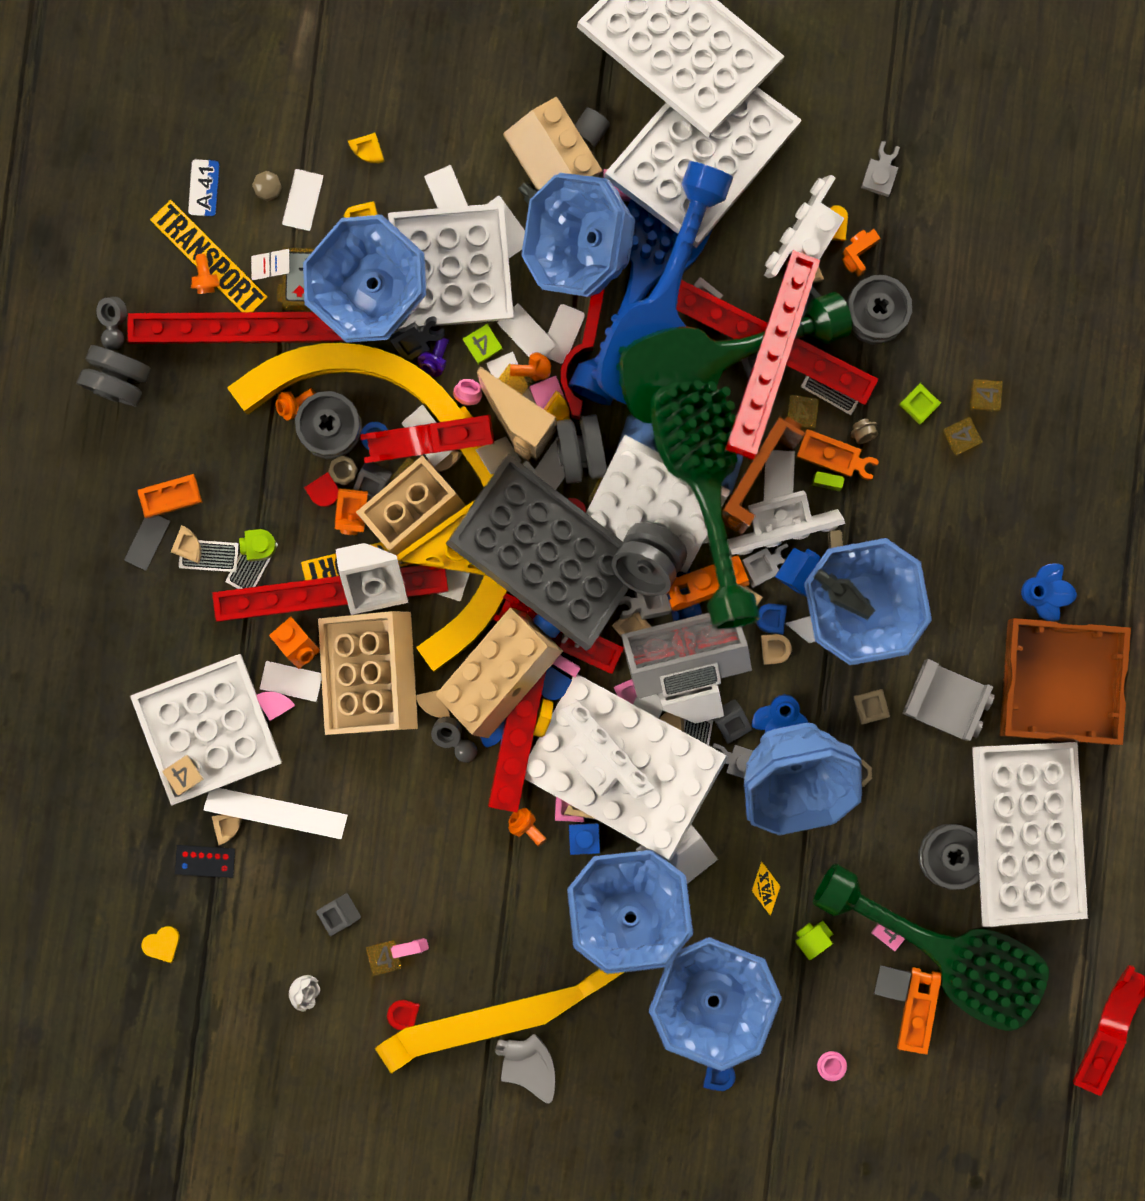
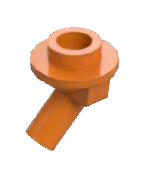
(204, 281)
(538, 368)
(288, 405)
(524, 824)

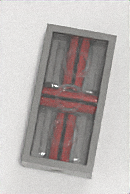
(682, 647)

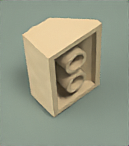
(550, 145)
(410, 506)

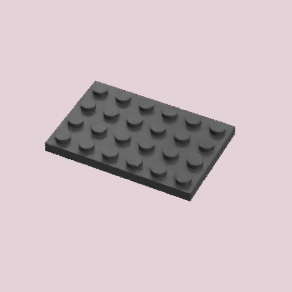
(542, 551)

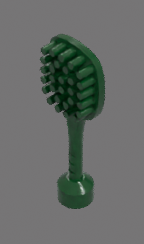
(690, 355)
(691, 436)
(980, 970)

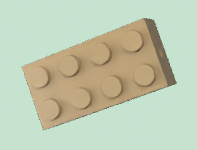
(499, 673)

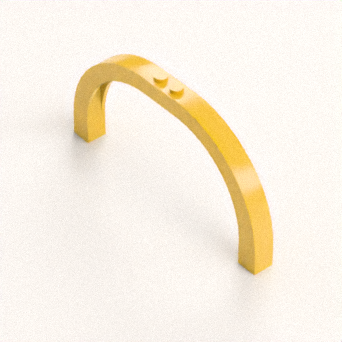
(327, 358)

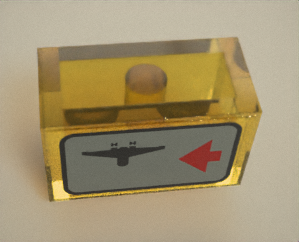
(292, 290)

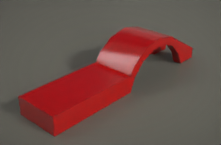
(587, 345)
(429, 438)
(601, 655)
(1111, 1032)

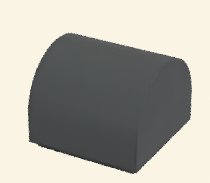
(592, 126)

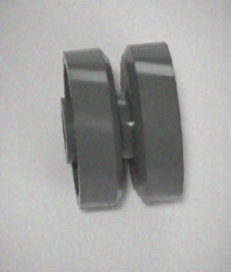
(892, 299)
(113, 377)
(325, 408)
(580, 449)
(649, 559)
(934, 860)

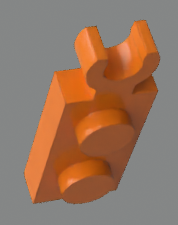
(834, 455)

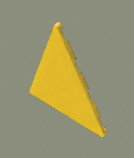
(433, 551)

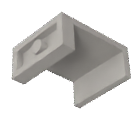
(948, 701)

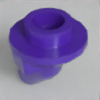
(433, 362)

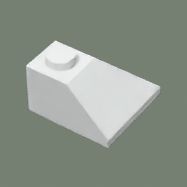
(370, 578)
(694, 705)
(691, 856)

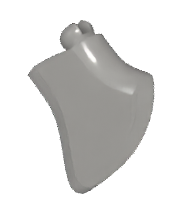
(528, 1065)

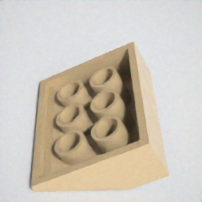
(524, 422)
(368, 673)

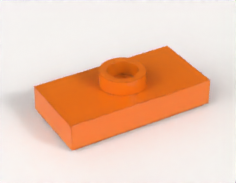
(169, 496)

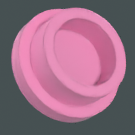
(467, 392)
(832, 1066)

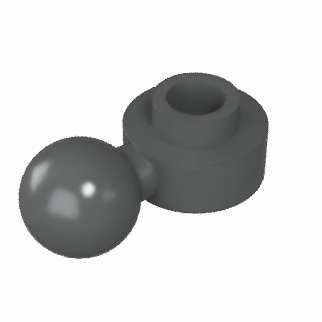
(112, 337)
(464, 750)

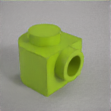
(257, 545)
(814, 939)

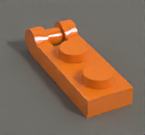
(702, 585)
(919, 1012)

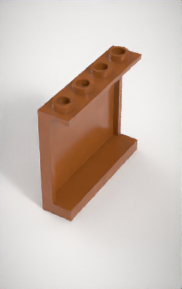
(785, 432)

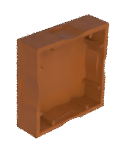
(1065, 682)

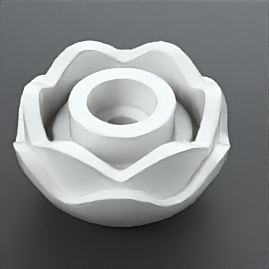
(303, 992)

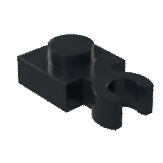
(414, 340)

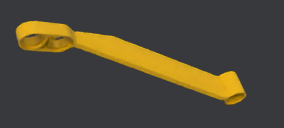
(486, 1022)

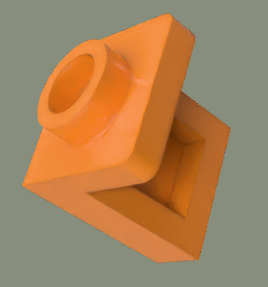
(860, 243)
(346, 517)
(294, 643)

